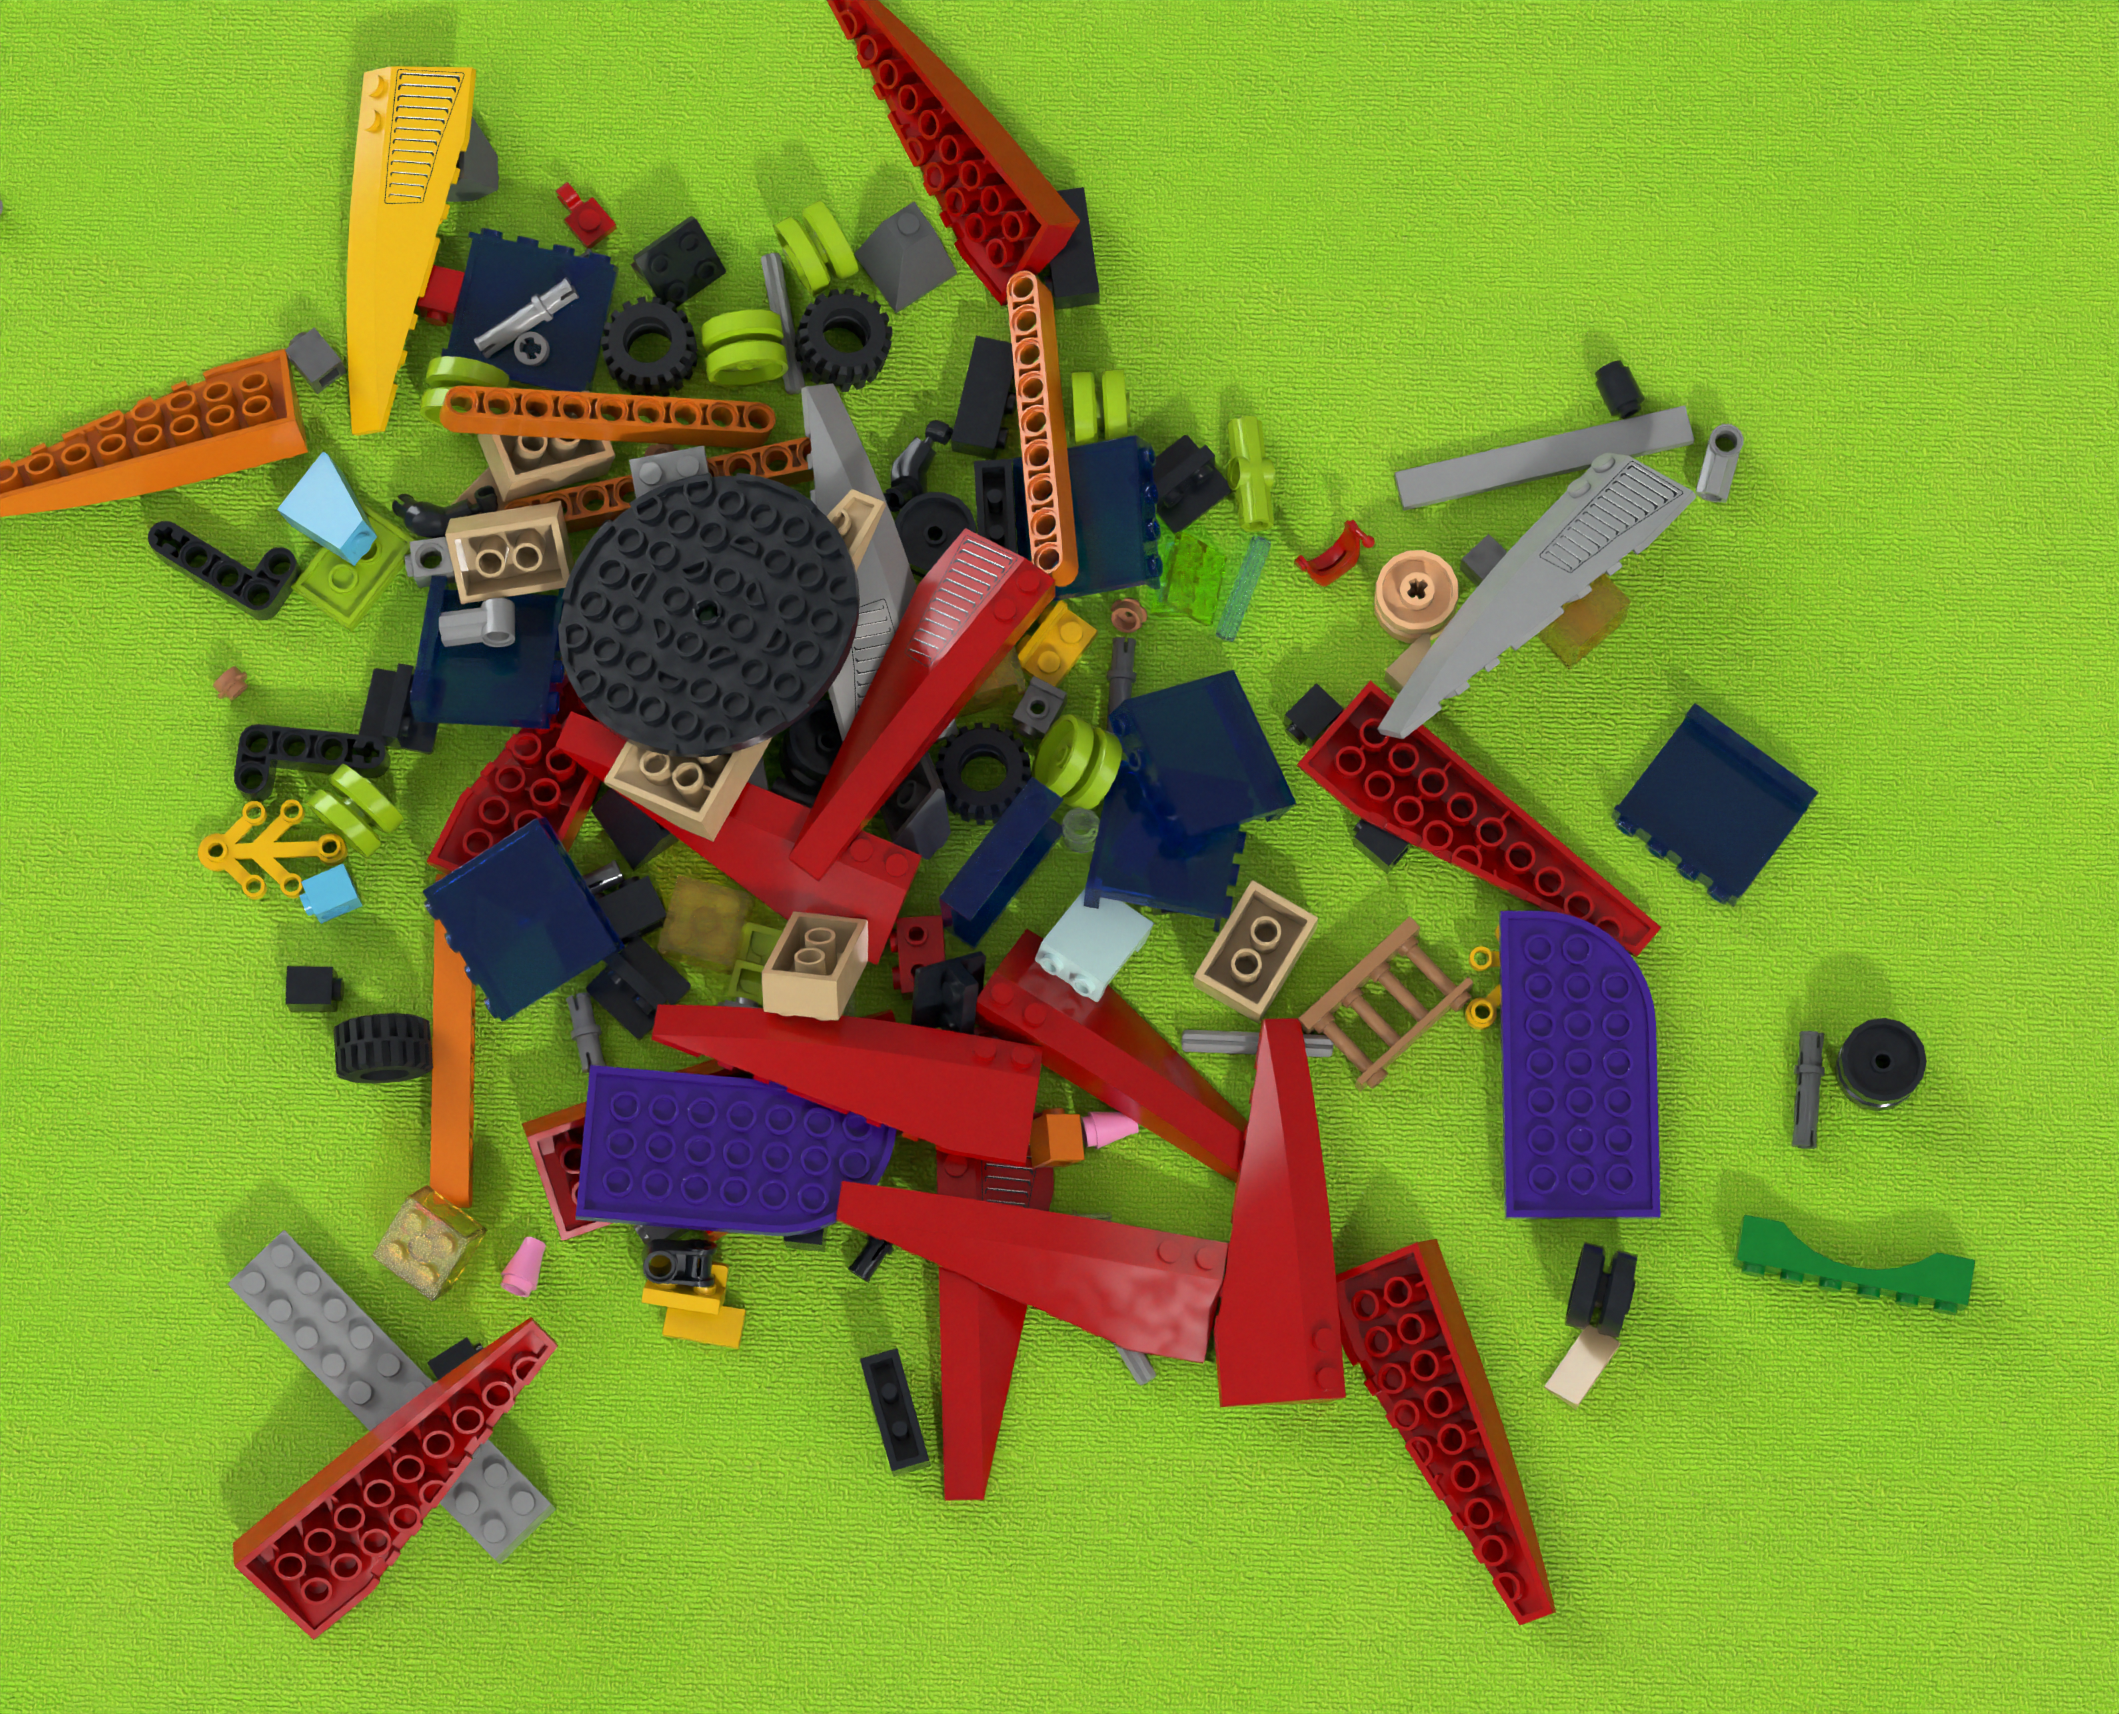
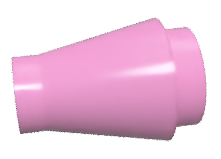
(1106, 1127)
(524, 1268)

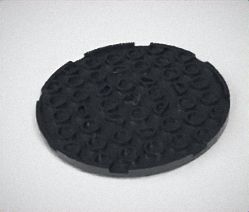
(723, 682)

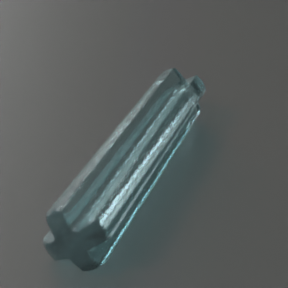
(1243, 588)

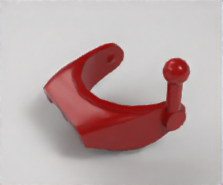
(1323, 567)

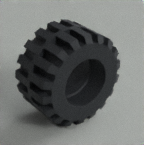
(849, 313)
(642, 320)
(975, 744)
(383, 1048)

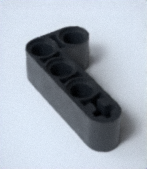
(219, 565)
(311, 759)

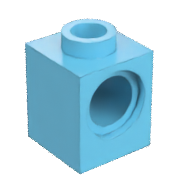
(330, 894)

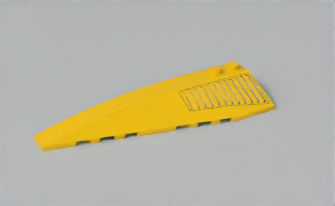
(402, 173)

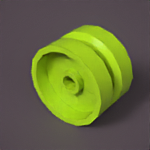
(819, 246)
(744, 348)
(456, 371)
(1100, 411)
(1077, 761)
(360, 806)

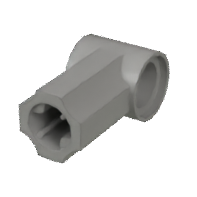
(1719, 466)
(489, 624)

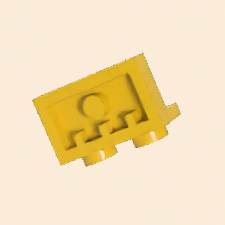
(1055, 644)
(687, 1297)

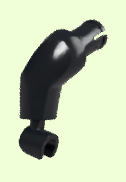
(910, 468)
(432, 520)

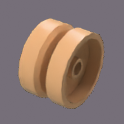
(1420, 575)

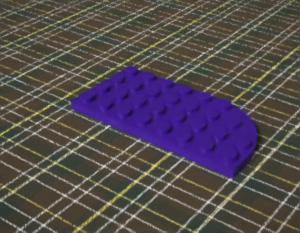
(1576, 1073)
(718, 1154)

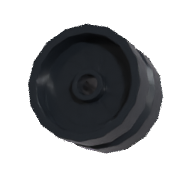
(927, 518)
(811, 748)
(1902, 1068)
(1603, 1290)

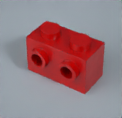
(919, 944)

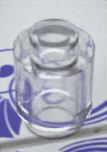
(1080, 819)

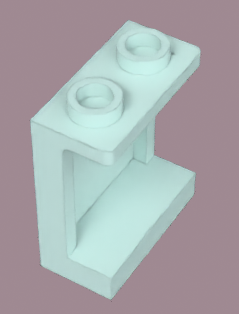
(1093, 944)

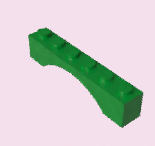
(1774, 1249)

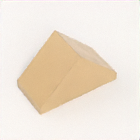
(1403, 667)

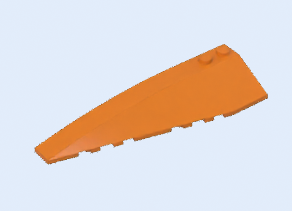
(226, 424)

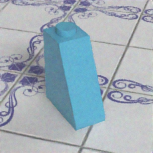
(328, 511)

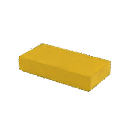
(706, 1328)

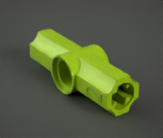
(1250, 474)

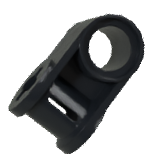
(683, 1262)

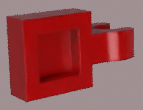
(587, 219)

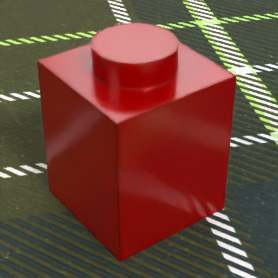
(441, 296)

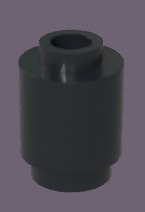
(1619, 389)

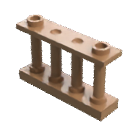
(1349, 993)

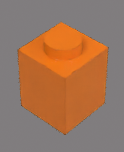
(1056, 1139)

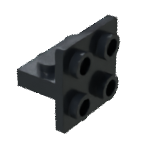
(679, 263)
(1187, 484)
(390, 713)
(635, 985)
(948, 993)

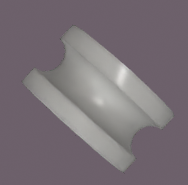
(524, 357)

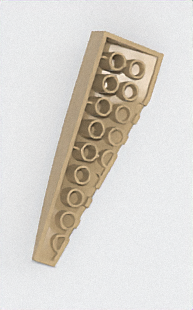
(703, 790)

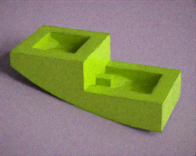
(754, 953)

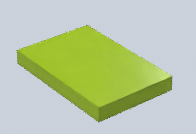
(349, 590)

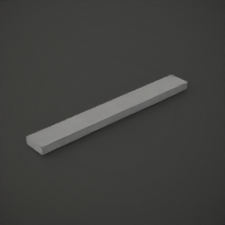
(1542, 458)

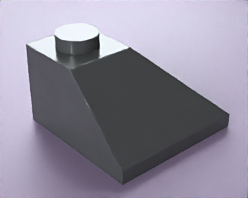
(477, 169)
(905, 258)
(918, 811)

